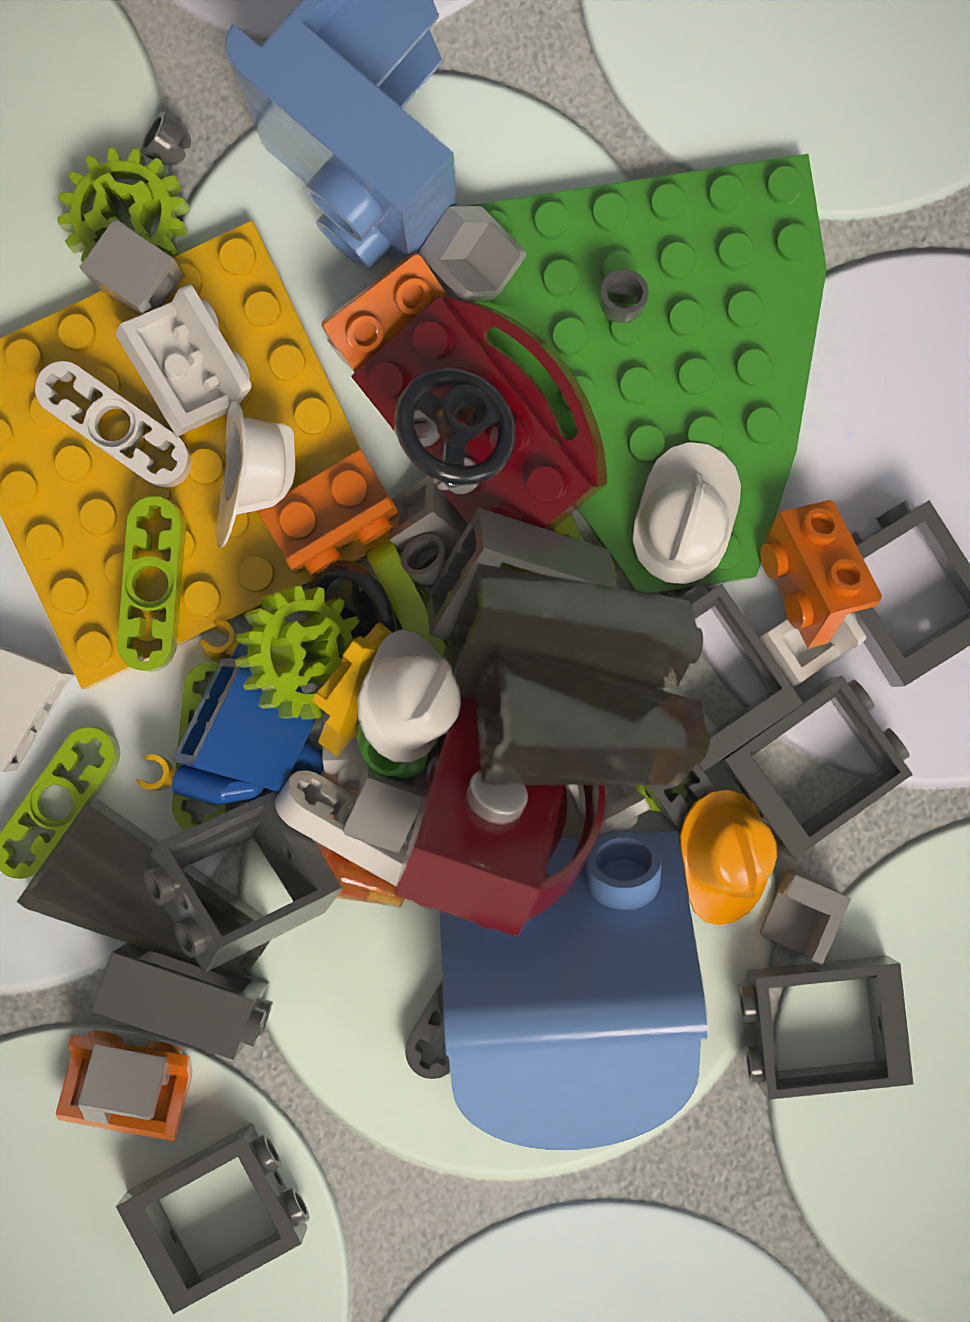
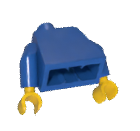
(232, 742)

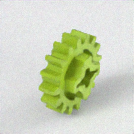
(142, 200)
(275, 650)

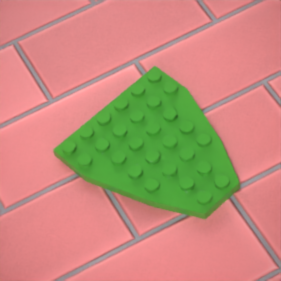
(711, 357)

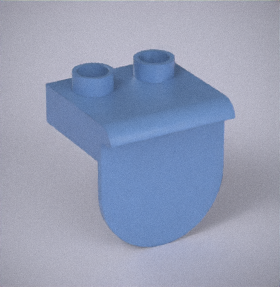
(332, 112)
(589, 1013)

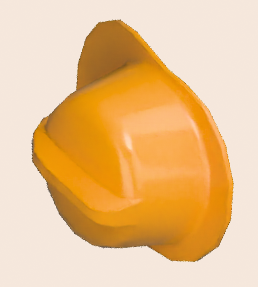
(725, 856)

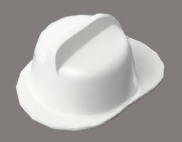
(256, 469)
(686, 513)
(407, 697)

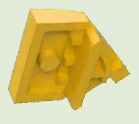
(341, 691)

